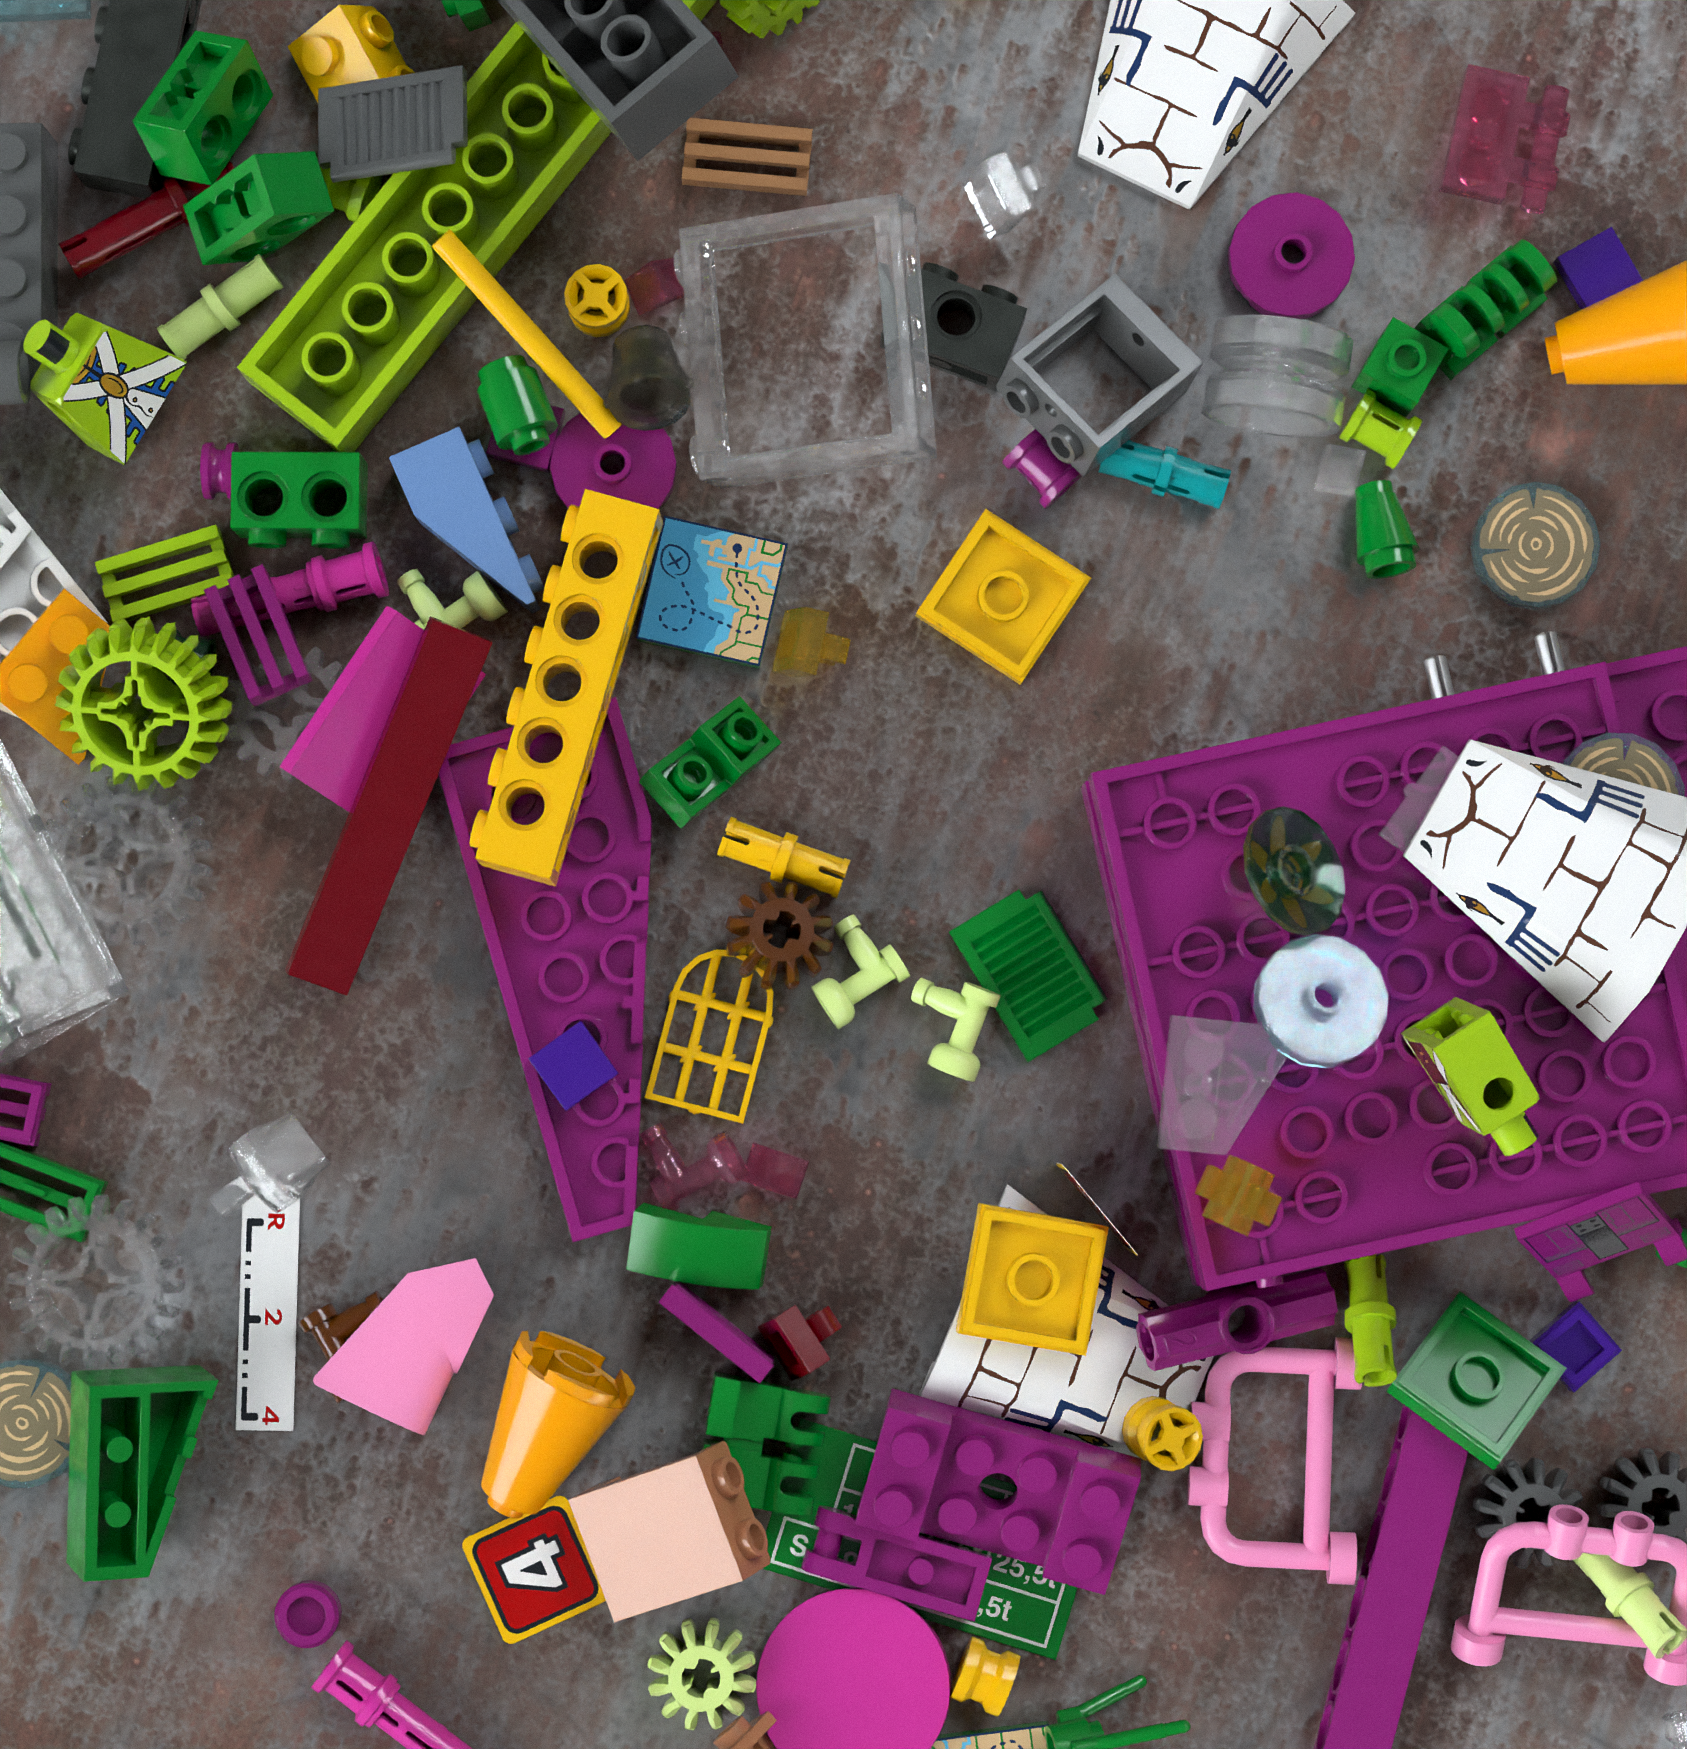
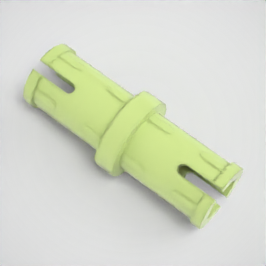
(220, 307)
(1633, 1598)

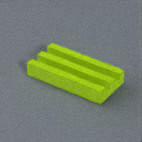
(177, 545)

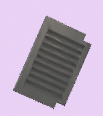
(392, 124)

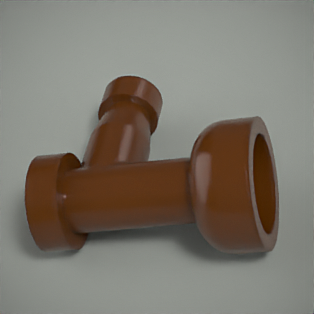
(333, 1328)

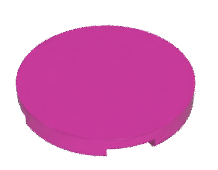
(854, 1675)

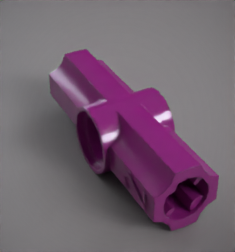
(1200, 1325)

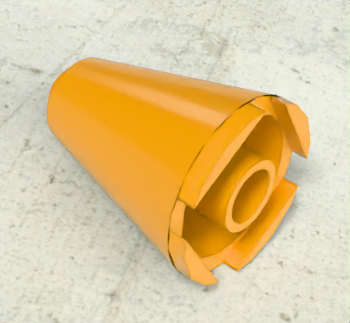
(1627, 336)
(548, 1420)

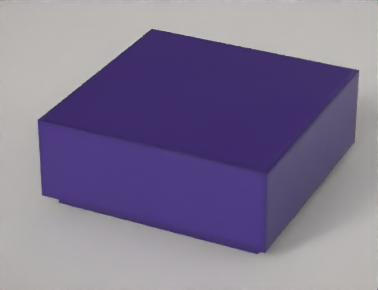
(1597, 269)
(573, 1066)
(1577, 1344)

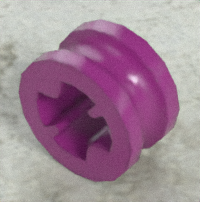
(216, 469)

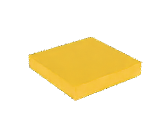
(1003, 596)
(1032, 1279)

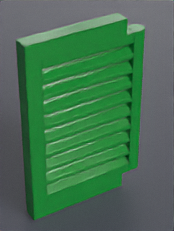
(1035, 967)

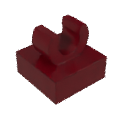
(798, 1339)

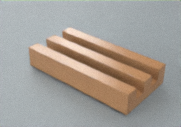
(753, 133)

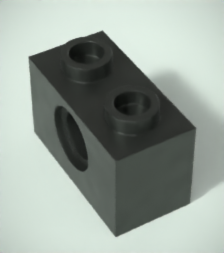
(988, 345)

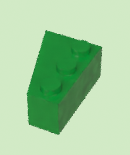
(125, 1462)

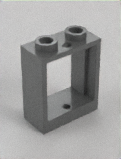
(1135, 336)

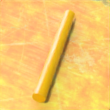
(526, 332)

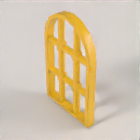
(693, 1051)

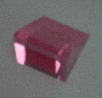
(654, 285)
(775, 1170)

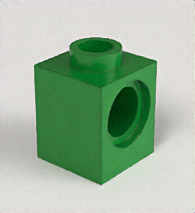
(1400, 366)

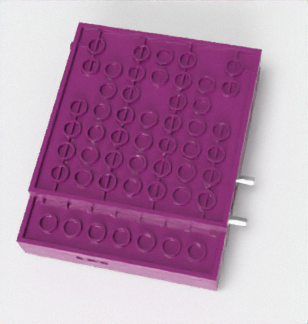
(1371, 1145)

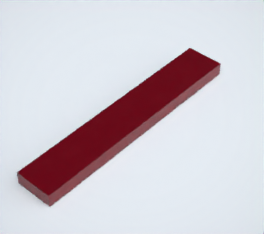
(388, 806)

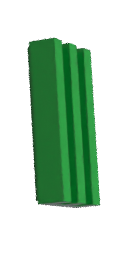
(55, 1169)

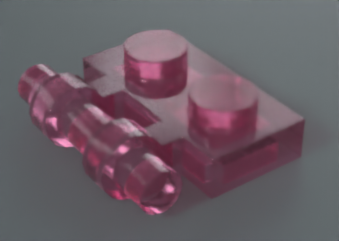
(1486, 134)

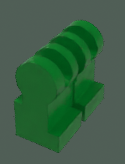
(1489, 304)
(748, 1413)

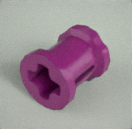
(1042, 468)

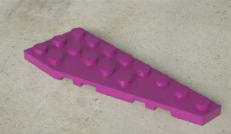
(573, 958)

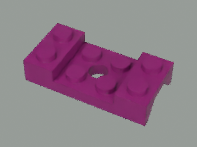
(1061, 1517)

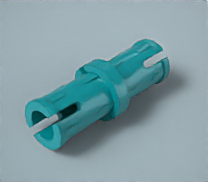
(1168, 472)

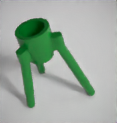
(1077, 1733)

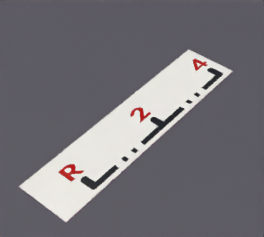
(267, 1317)

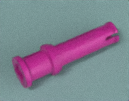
(319, 584)
(378, 1702)

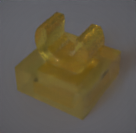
(806, 644)

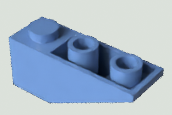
(454, 504)

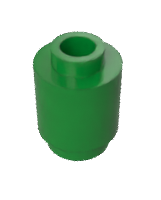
(516, 405)

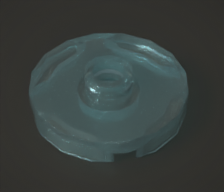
(1301, 1025)

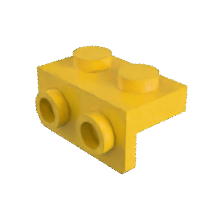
(348, 48)

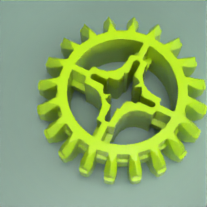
(98, 707)

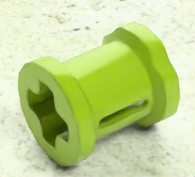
(1380, 428)

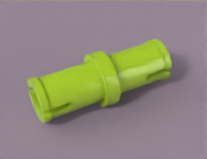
(1370, 1321)

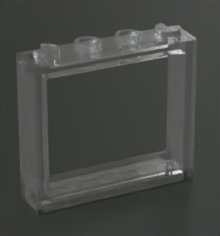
(903, 331)

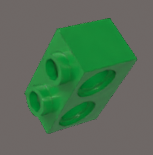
(203, 107)
(258, 207)
(302, 480)

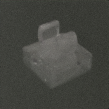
(1001, 193)

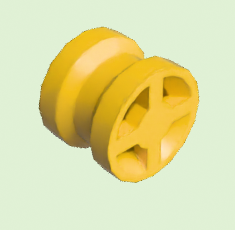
(589, 289)
(1176, 1441)
(985, 1676)

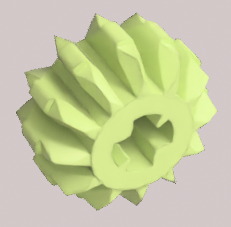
(717, 1690)

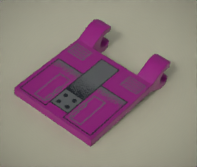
(1598, 1232)

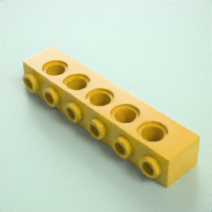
(595, 526)

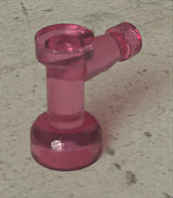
(681, 1181)

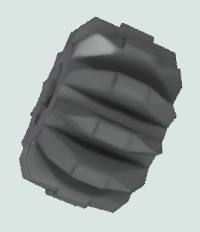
(1531, 1485)
(1637, 1488)

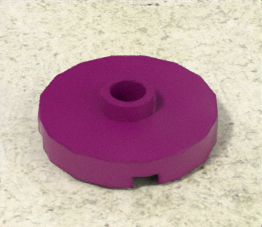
(1283, 287)
(578, 458)

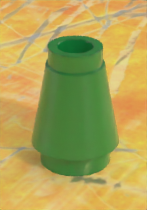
(1382, 532)

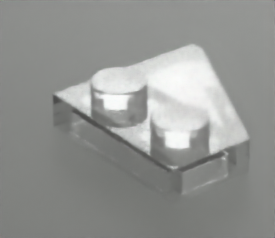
(1213, 1082)

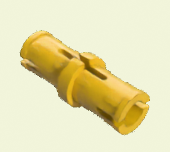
(783, 857)

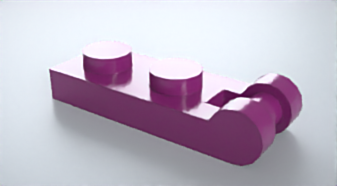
(916, 1572)

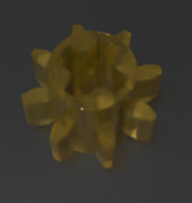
(1238, 1195)

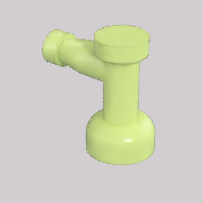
(479, 600)
(875, 971)
(970, 1011)

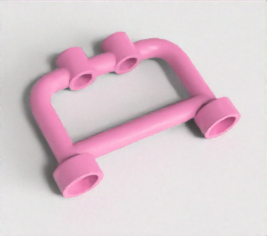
(1210, 1483)
(1566, 1535)

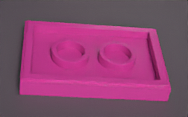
(349, 722)

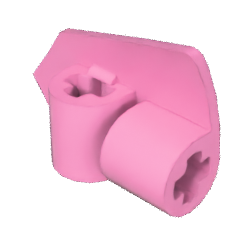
(411, 1345)

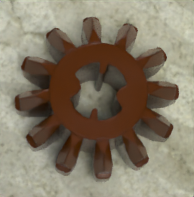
(796, 953)

